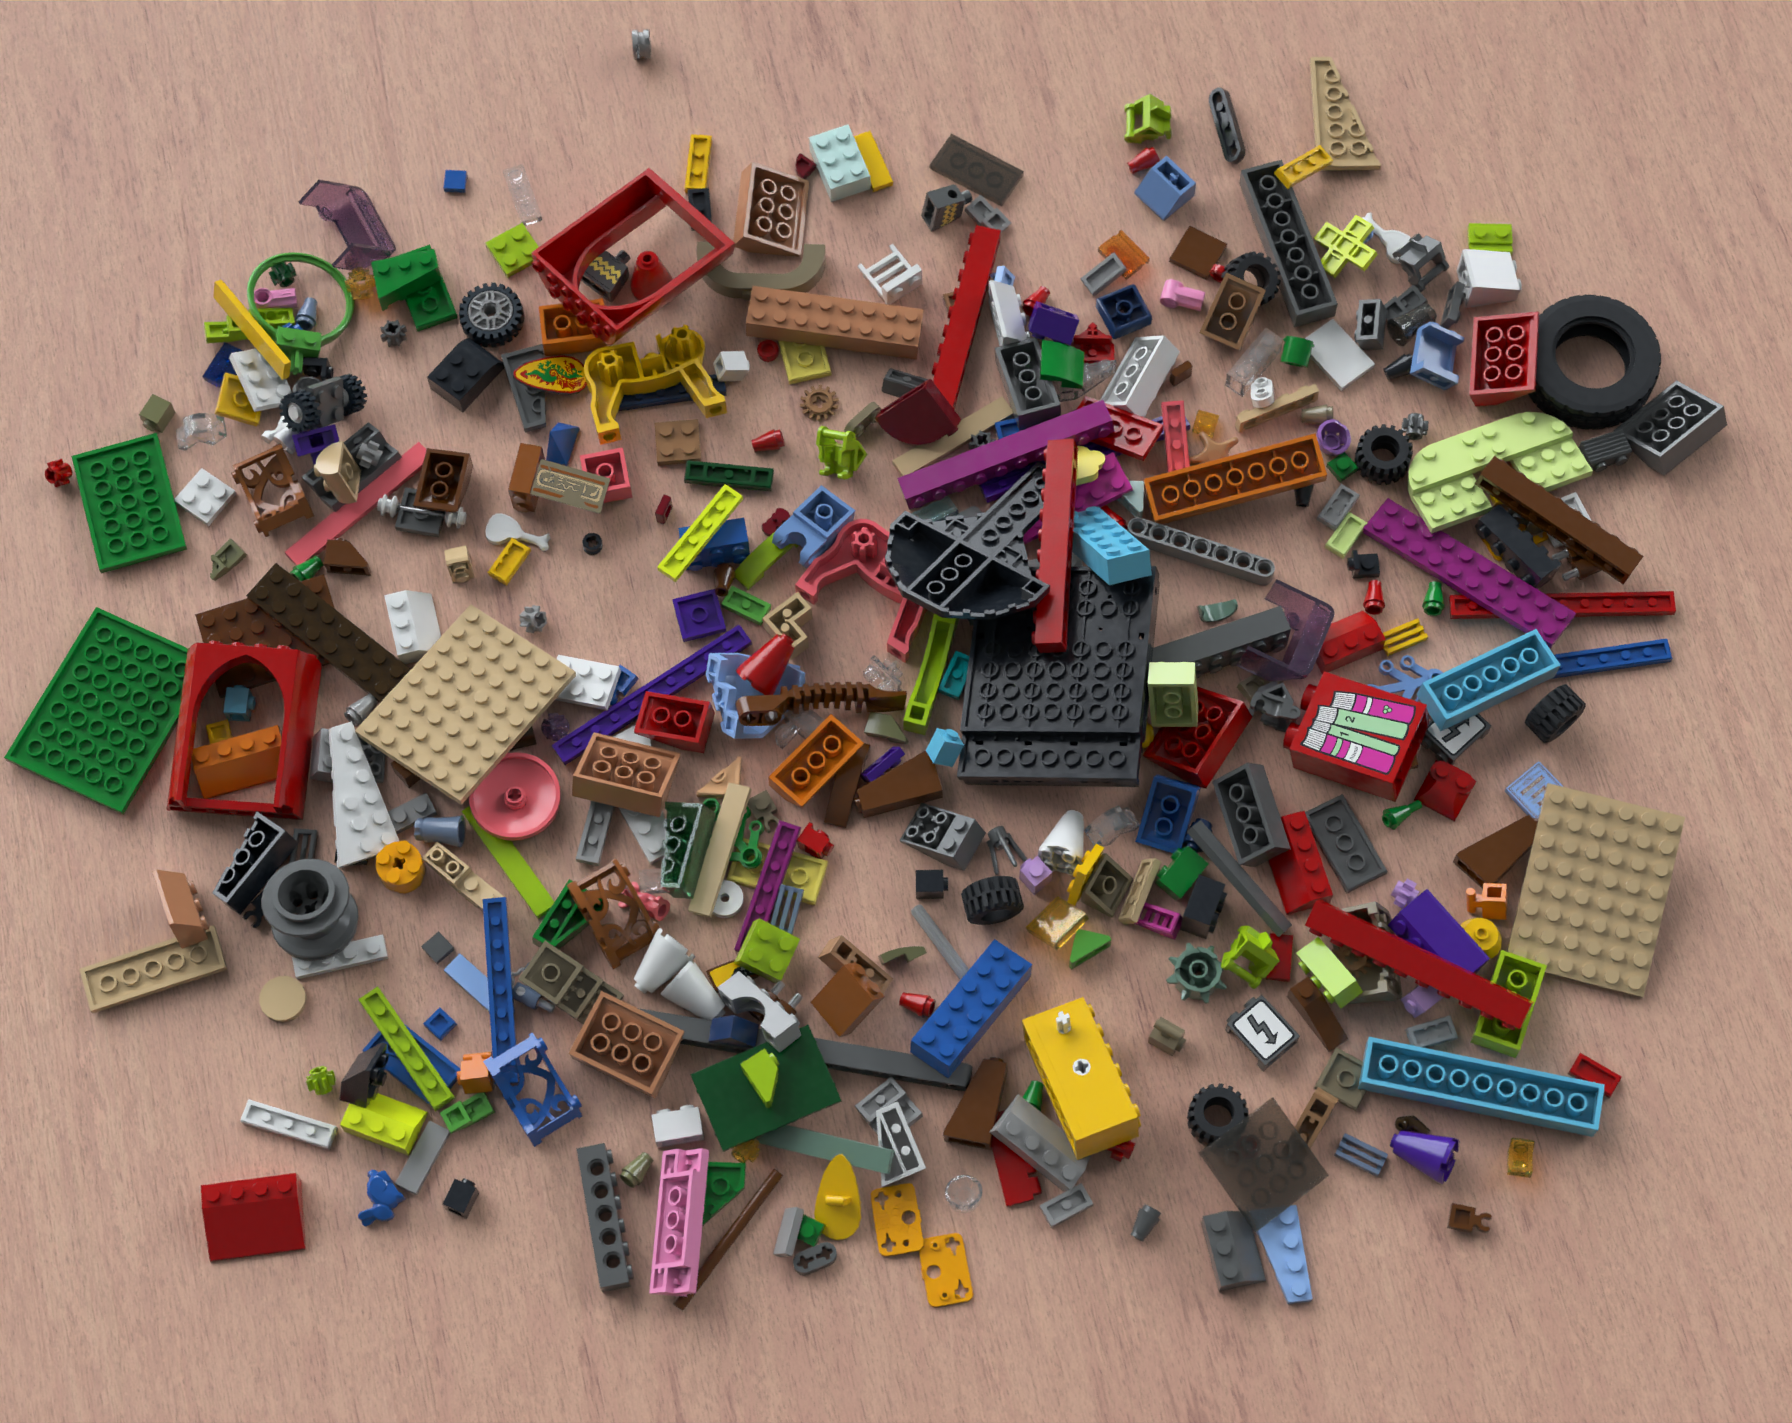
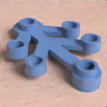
(1405, 682)

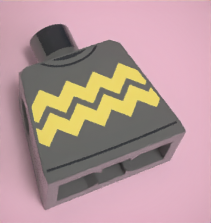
(944, 206)
(607, 274)

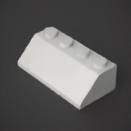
(1141, 374)

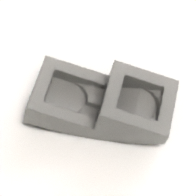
(986, 215)

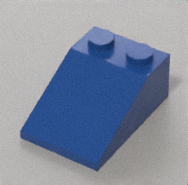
(1167, 813)

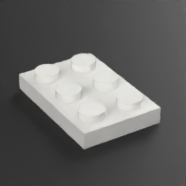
(259, 380)
(592, 685)

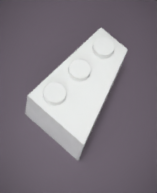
(896, 1135)

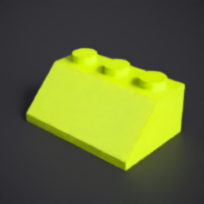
(385, 1123)

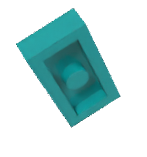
(955, 676)

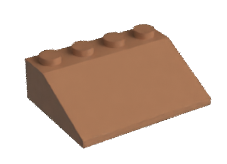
(770, 211)
(625, 774)
(627, 1044)

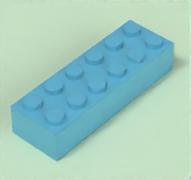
(1109, 547)
(1488, 679)

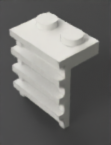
(899, 285)

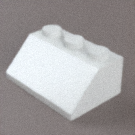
(1006, 313)
(412, 624)

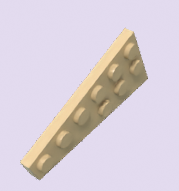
(1336, 120)

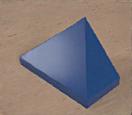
(561, 443)

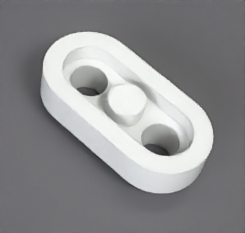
(1262, 392)

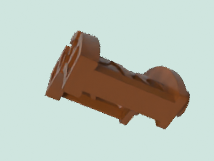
(273, 515)
(613, 947)

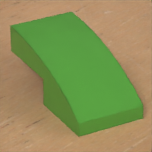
(467, 1112)

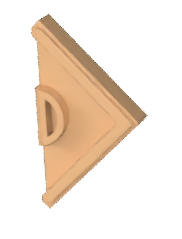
(718, 785)

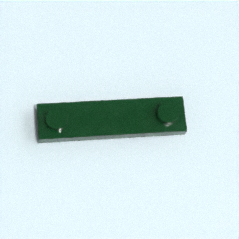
(732, 475)

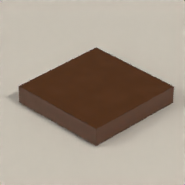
(1198, 252)

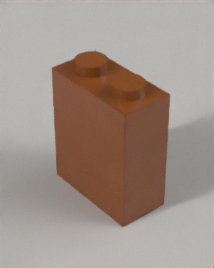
(524, 476)
(847, 999)

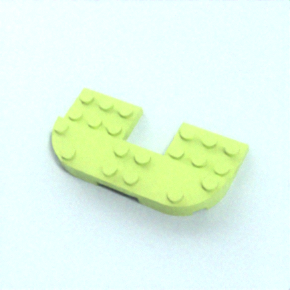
(1533, 442)

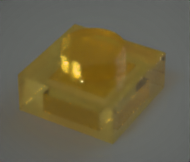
(1205, 422)

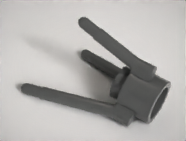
(1000, 839)

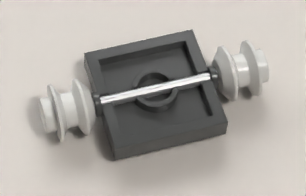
(418, 520)

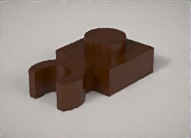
(1464, 1219)

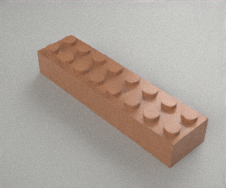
(834, 322)

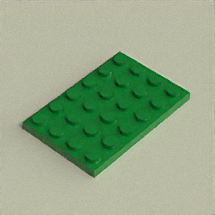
(129, 503)

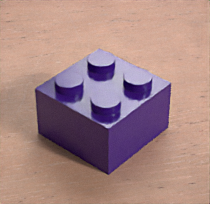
(1053, 323)

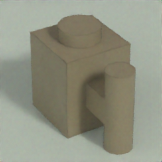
(1167, 1036)

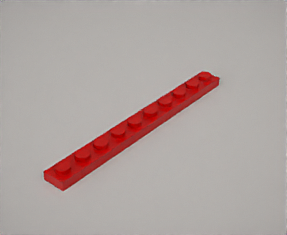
(1584, 604)

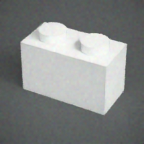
(677, 1126)

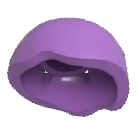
(1330, 442)

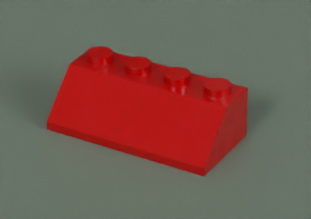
(1300, 870)

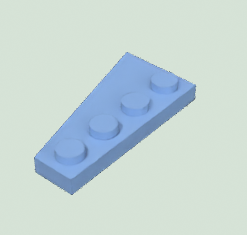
(1287, 1256)

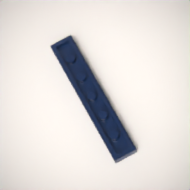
(665, 396)

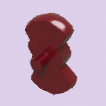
(775, 521)

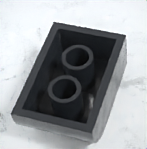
(464, 374)

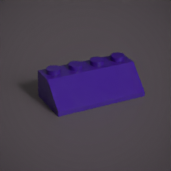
(1435, 930)

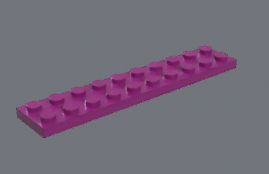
(1468, 572)

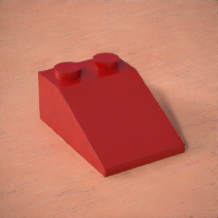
(675, 721)

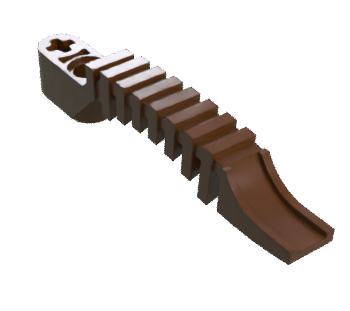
(768, 709)

